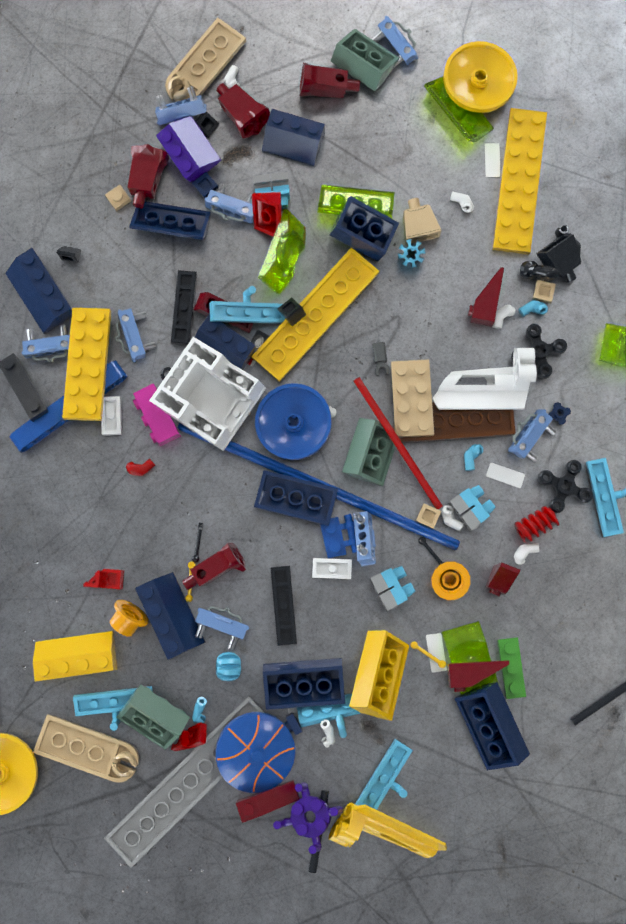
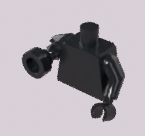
(558, 259)

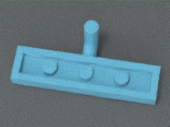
(245, 311)
(605, 497)
(103, 702)
(315, 714)
(385, 776)

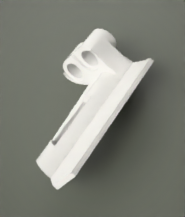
(504, 389)

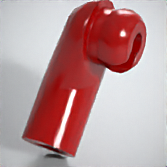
(138, 469)

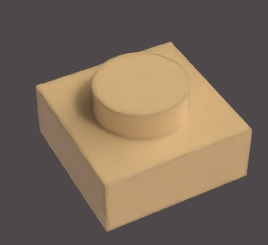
(118, 197)
(544, 291)
(428, 516)

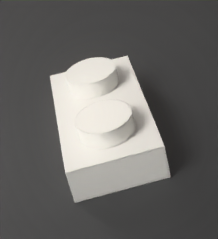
(112, 416)
(332, 568)

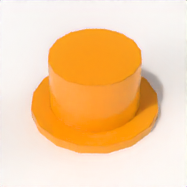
(450, 580)
(127, 618)

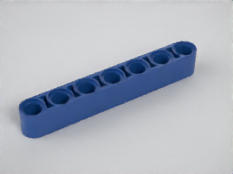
(33, 432)

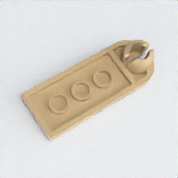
(204, 61)
(86, 749)

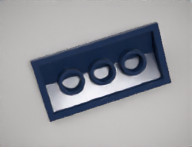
(171, 220)
(296, 497)

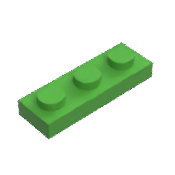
(513, 673)

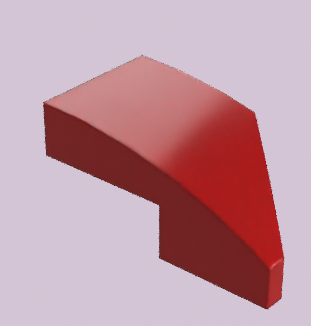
(107, 579)
(191, 738)

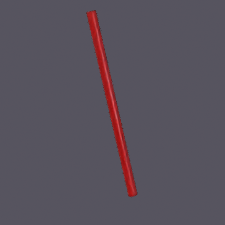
(397, 442)

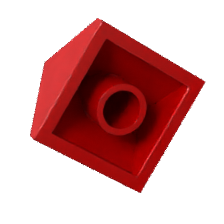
(267, 211)

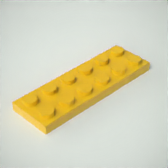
(87, 364)

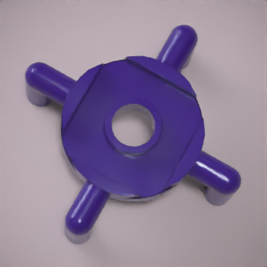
(300, 822)

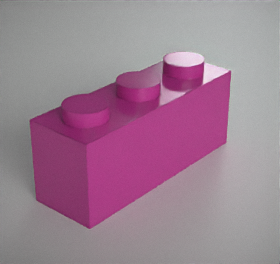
(161, 423)

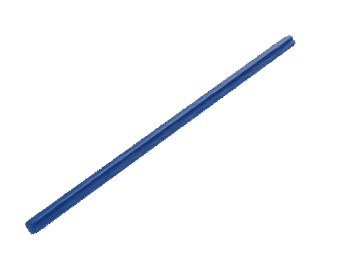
(342, 495)

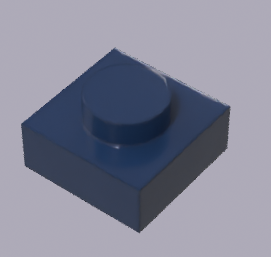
(204, 185)
(293, 724)

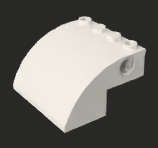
(208, 393)

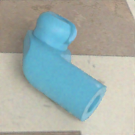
(533, 306)
(470, 455)
(198, 710)

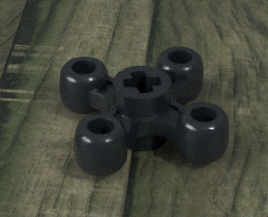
(541, 359)
(568, 478)

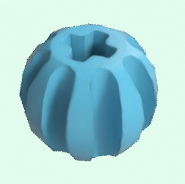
(410, 258)
(228, 666)

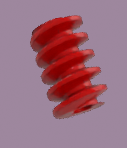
(535, 523)

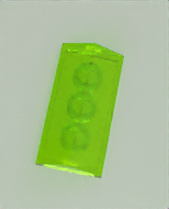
(470, 124)
(334, 198)

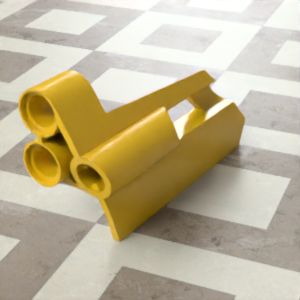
(367, 819)

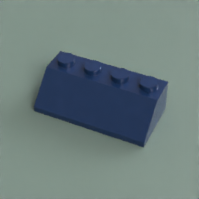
(39, 291)
(169, 615)
(303, 683)
(492, 727)

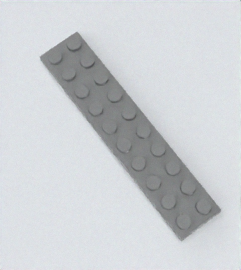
(172, 797)

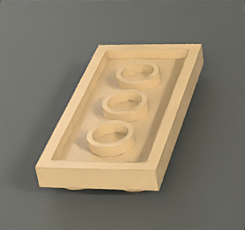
(412, 398)

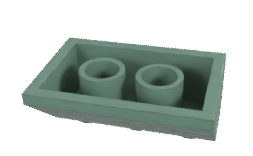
(364, 59)
(369, 452)
(153, 717)

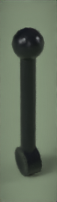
(422, 541)
(195, 558)

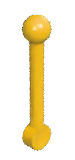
(189, 598)
(441, 663)

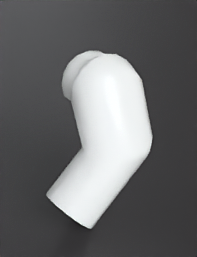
(464, 201)
(449, 518)
(523, 551)

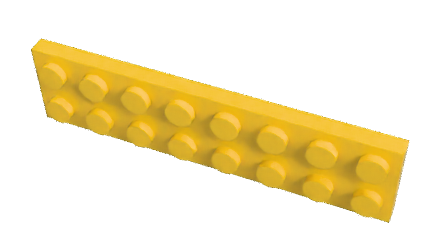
(519, 181)
(322, 308)

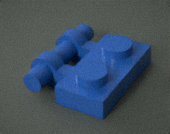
(333, 536)

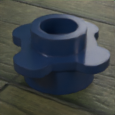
(561, 419)

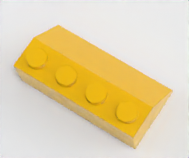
(74, 656)
(379, 675)

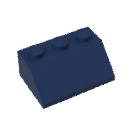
(293, 137)
(364, 229)
(227, 342)

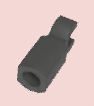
(380, 357)

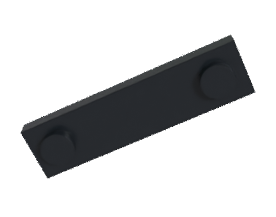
(183, 307)
(23, 387)
(283, 605)

